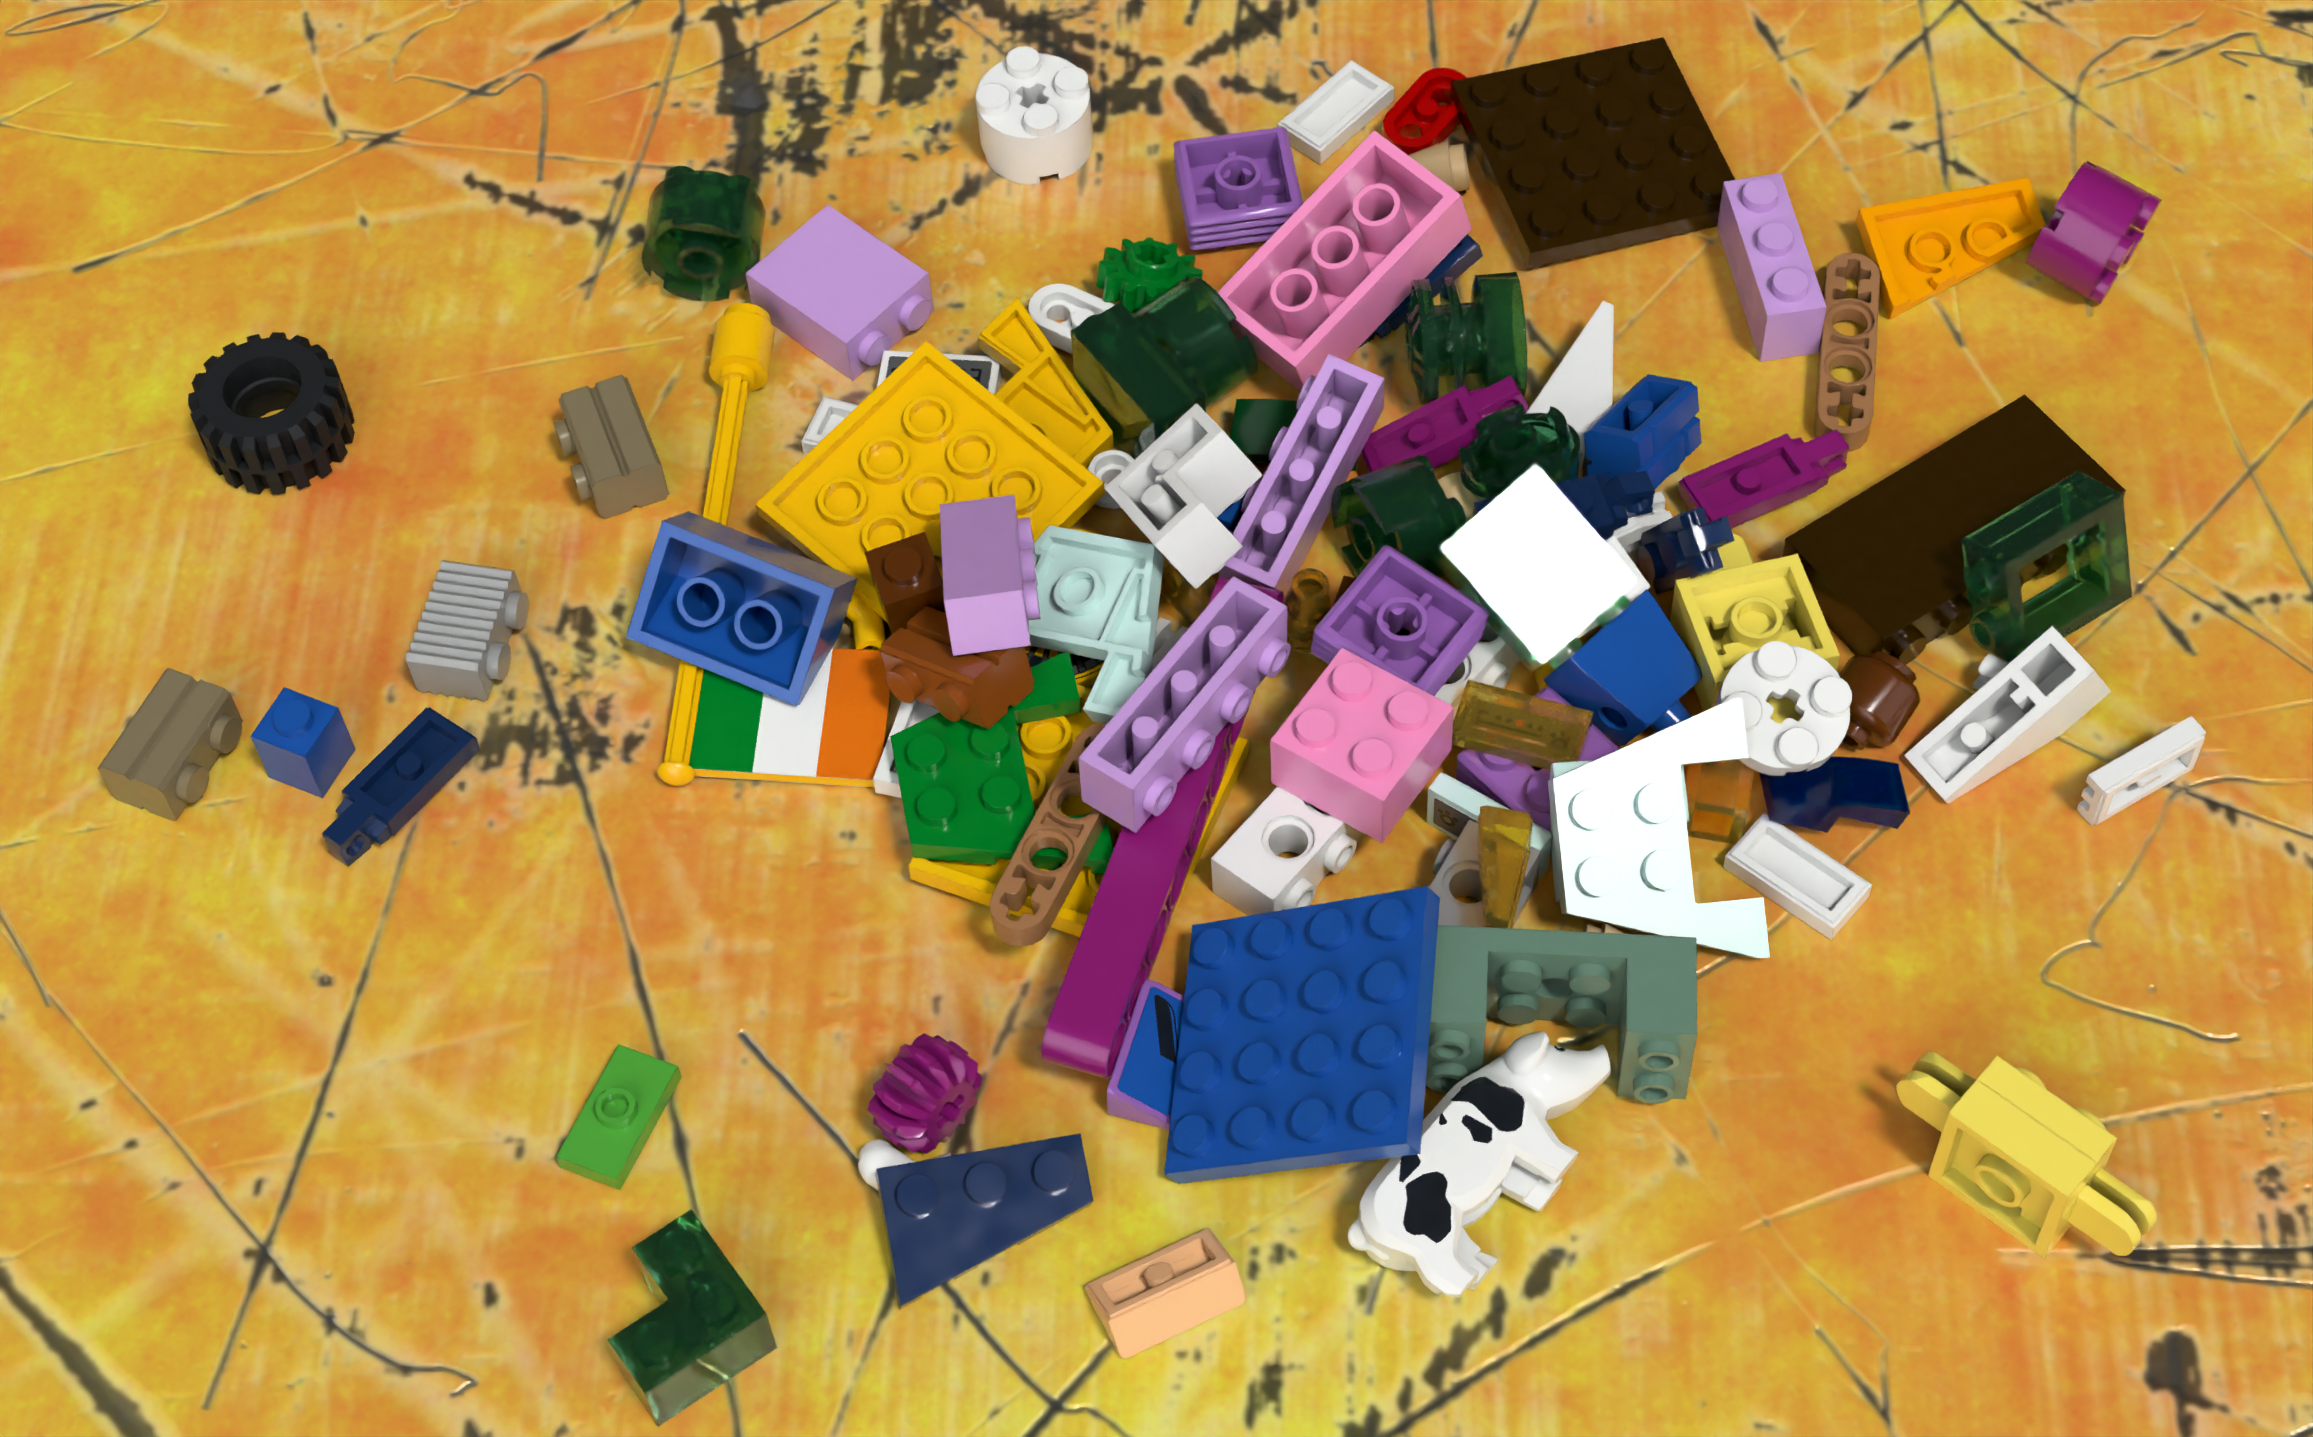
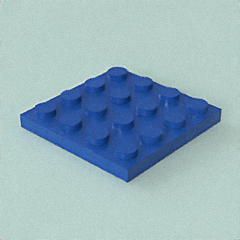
(1304, 1037)

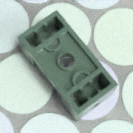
(1568, 977)

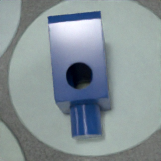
(1630, 673)

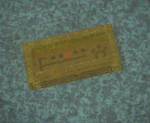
(1520, 726)

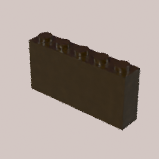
(1894, 554)

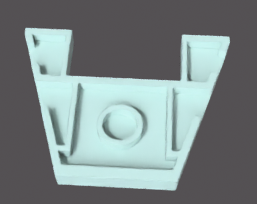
(1099, 604)
(1627, 837)

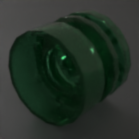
(1466, 338)

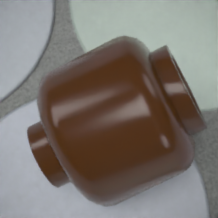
(1881, 699)

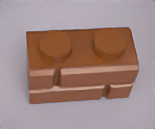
(959, 686)

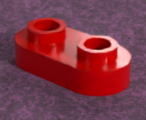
(1419, 114)

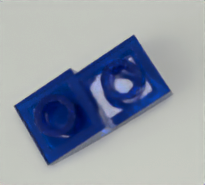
(1838, 788)

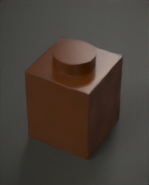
(905, 579)

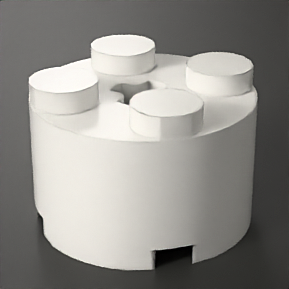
(1034, 116)

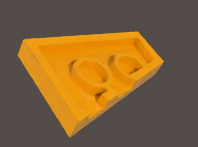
(1946, 238)

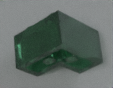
(702, 1329)

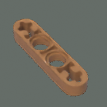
(1848, 351)
(1047, 830)

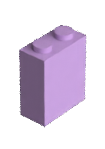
(841, 292)

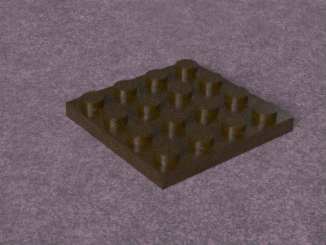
(1594, 150)

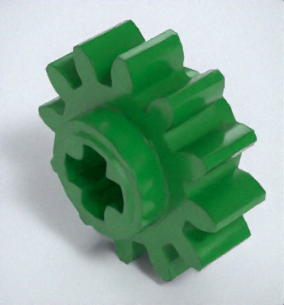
(1142, 271)

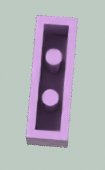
(1771, 267)
(988, 575)

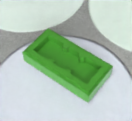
(619, 1117)

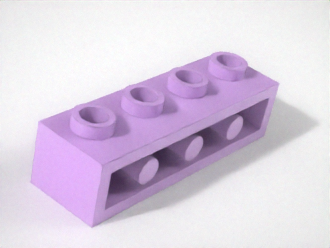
(1305, 467)
(1184, 705)

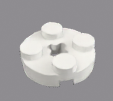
(1818, 697)

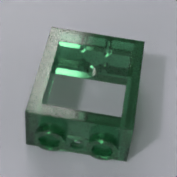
(2071, 512)

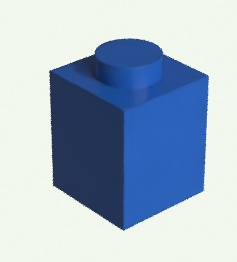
(303, 742)

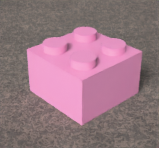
(1361, 744)

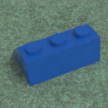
(740, 606)

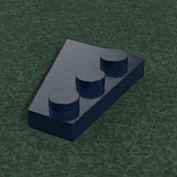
(971, 1206)

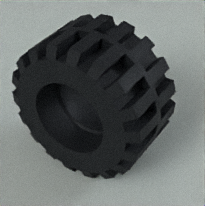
(266, 378)

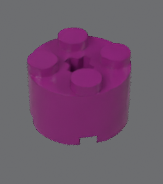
(2093, 231)

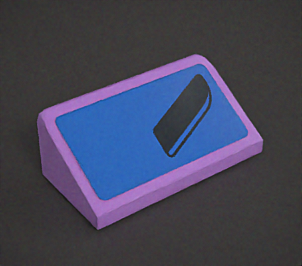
(1147, 1061)

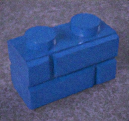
(1646, 430)

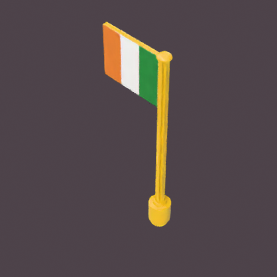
(735, 729)

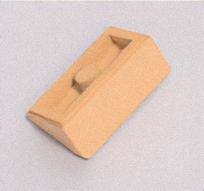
(1166, 1293)

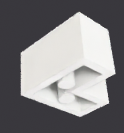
(1181, 490)

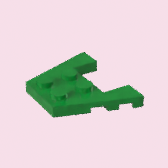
(970, 785)

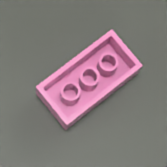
(1344, 260)

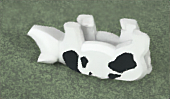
(1474, 1146)

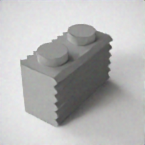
(466, 630)

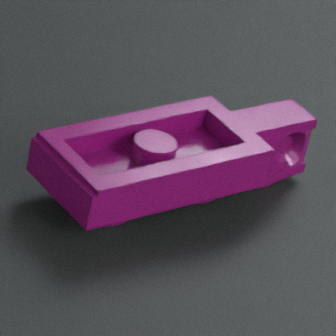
(1440, 426)
(1764, 477)

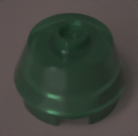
(1512, 444)

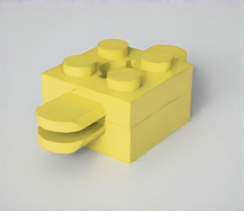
(1741, 610)
(2024, 1156)

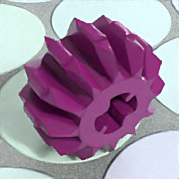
(925, 1093)

